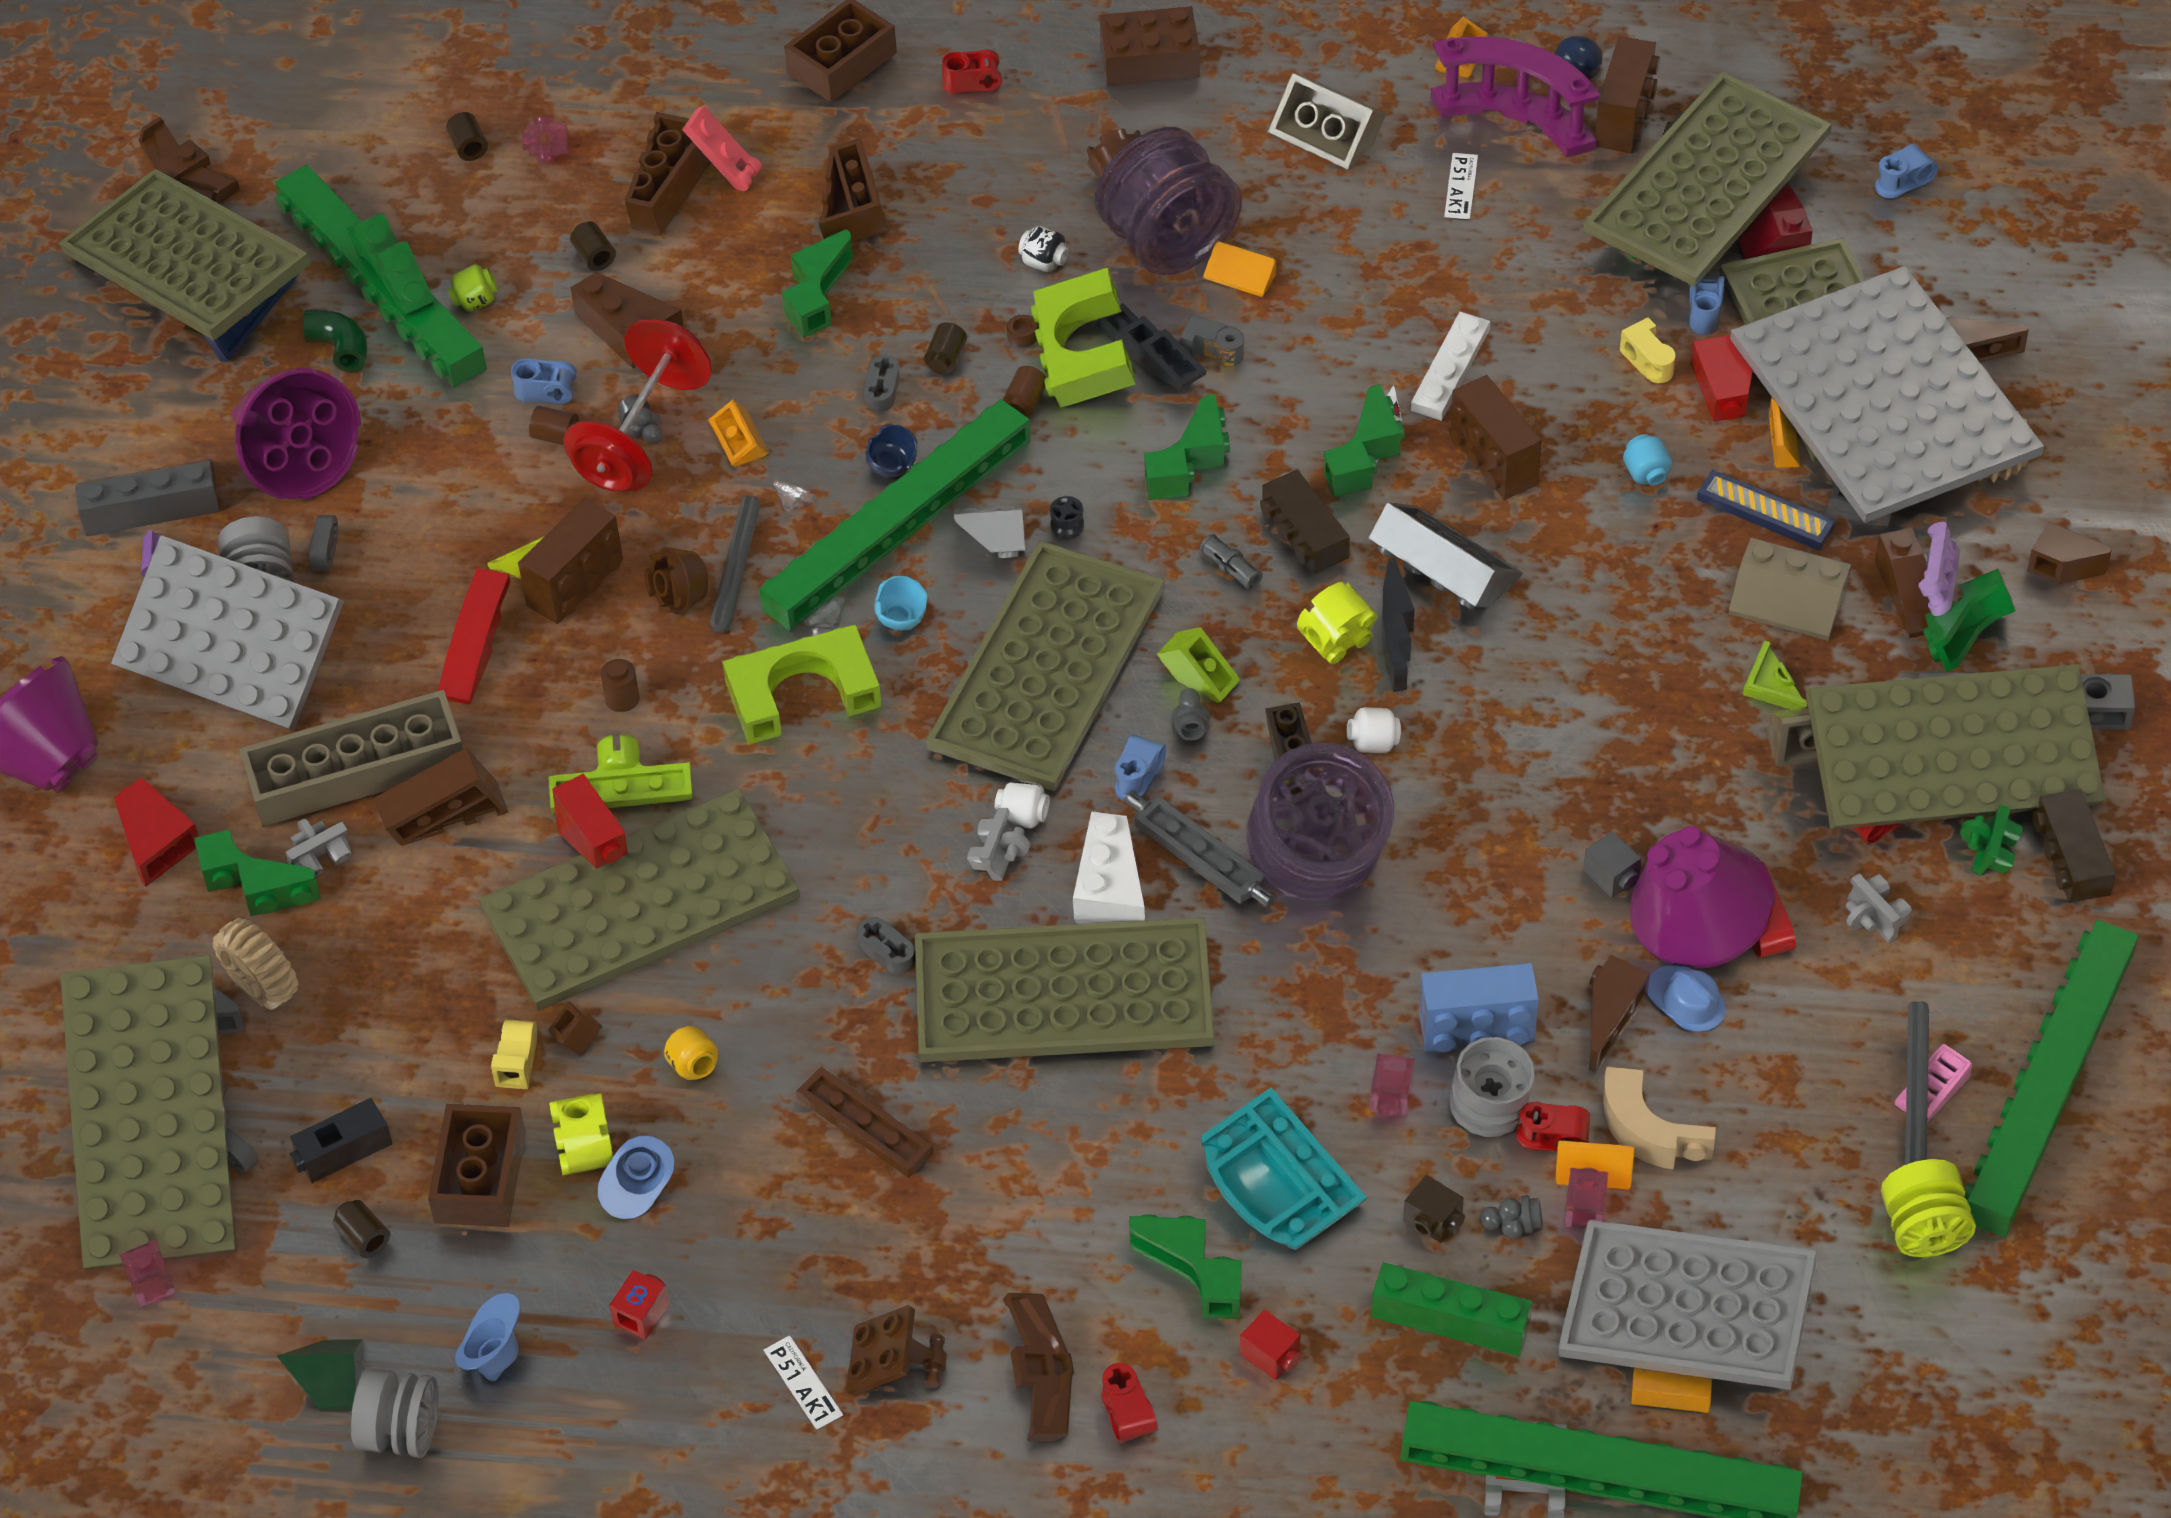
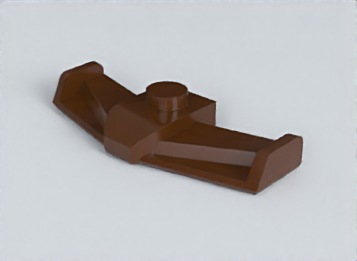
(184, 162)
(1041, 1366)

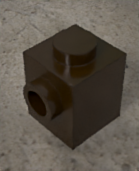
(1434, 1209)

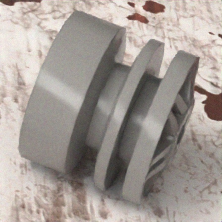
(258, 544)
(1491, 1086)
(394, 1412)

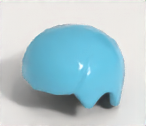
(900, 603)

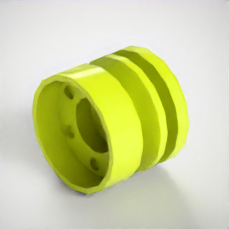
(1928, 1208)

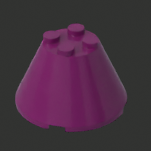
(296, 433)
(46, 728)
(1700, 900)

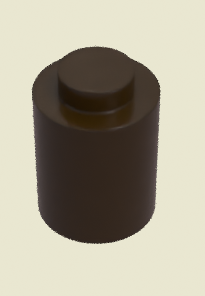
(467, 136)
(592, 246)
(945, 348)
(361, 1228)

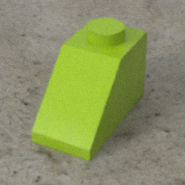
(1198, 664)

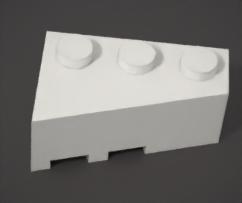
(1108, 874)

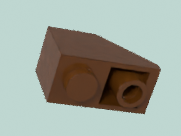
(2067, 556)

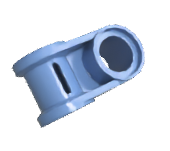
(1904, 171)
(1706, 305)
(541, 382)
(1138, 765)

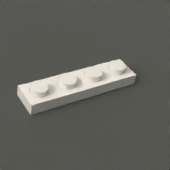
(1450, 365)

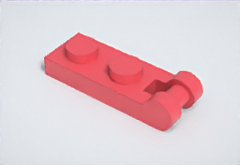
(722, 149)

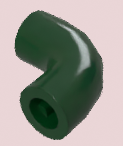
(341, 332)

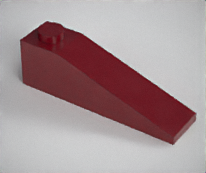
(1778, 227)

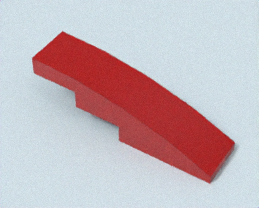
(473, 635)

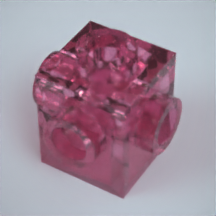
(558, 139)

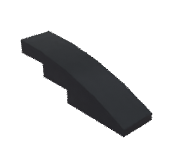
(1152, 348)
(1396, 625)

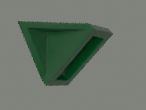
(327, 1371)

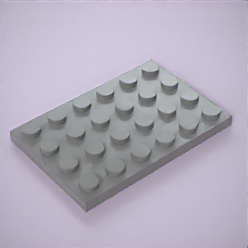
(227, 632)
(1688, 1304)

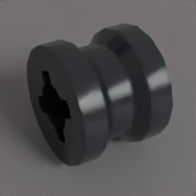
(1062, 510)

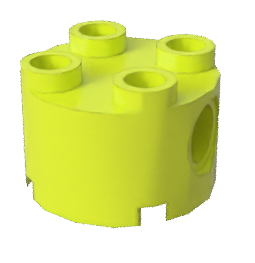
(1337, 621)
(581, 1133)

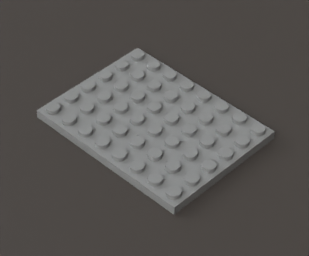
(1886, 394)

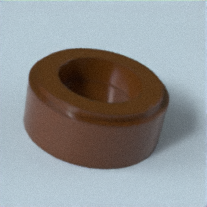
(1022, 330)

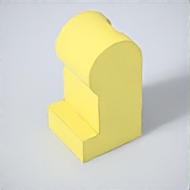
(1646, 352)
(515, 1054)

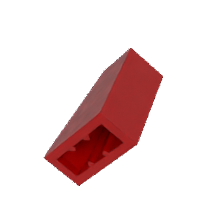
(1722, 377)
(588, 822)
(154, 829)

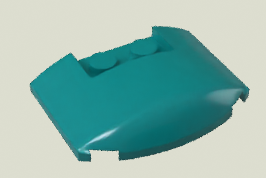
(1277, 1172)

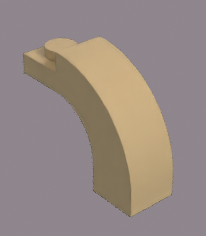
(1636, 1126)

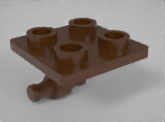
(885, 1349)

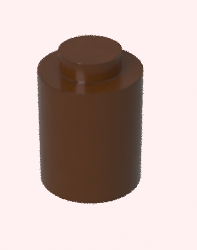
(1025, 389)
(550, 424)
(620, 685)

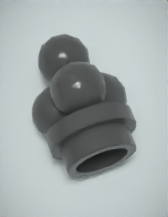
(644, 424)
(1190, 717)
(1514, 1216)

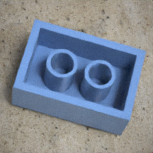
(1478, 1005)

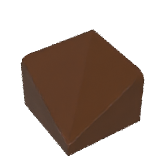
(575, 1028)

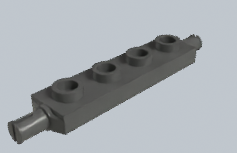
(1199, 849)

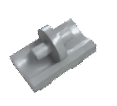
(316, 841)
(1002, 844)
(1871, 909)

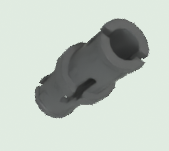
(1231, 561)

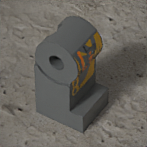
(1213, 341)

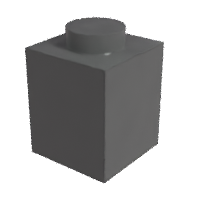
(1612, 864)

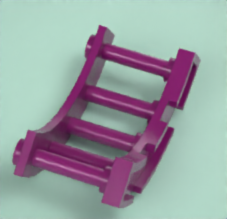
(1517, 102)

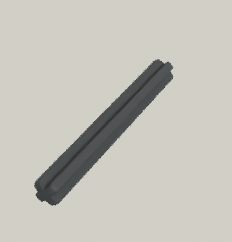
(735, 564)
(1917, 1082)

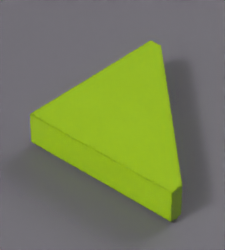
(1772, 682)

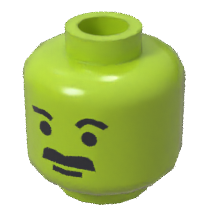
(473, 288)

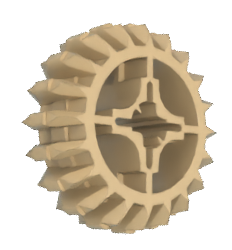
(255, 963)

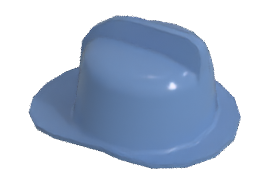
(1687, 997)
(635, 1177)
(491, 1339)

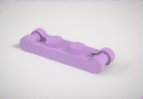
(1941, 569)

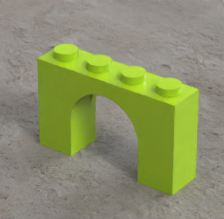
(1060, 311)
(832, 654)

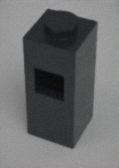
(340, 1140)

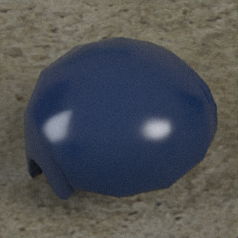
(1581, 53)
(891, 451)

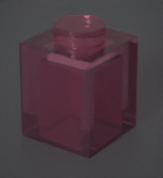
(1392, 1084)
(1585, 1197)
(147, 1273)

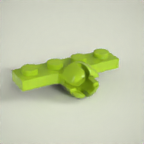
(626, 782)

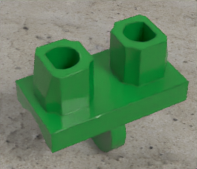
(1987, 839)

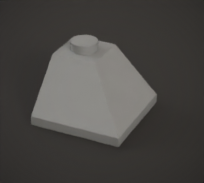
(995, 527)

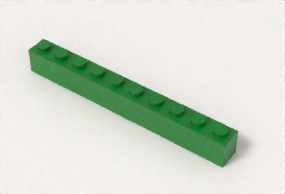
(429, 328)
(894, 515)
(2050, 1076)
(1598, 1464)

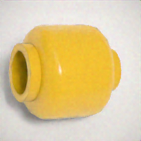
(691, 1053)

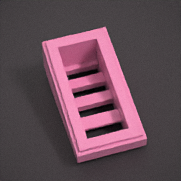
(1951, 1068)

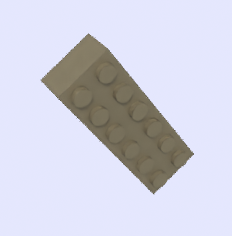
(349, 757)

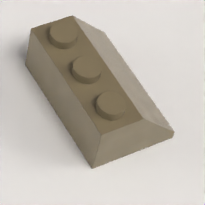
(1326, 121)
(1789, 589)
(1791, 737)

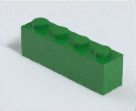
(1451, 1309)

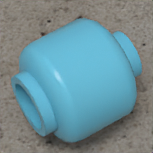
(1646, 459)

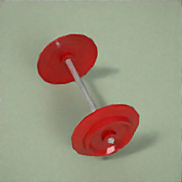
(611, 456)

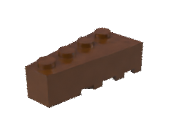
(665, 175)

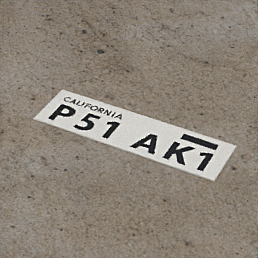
(1461, 186)
(803, 1382)

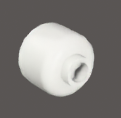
(1374, 730)

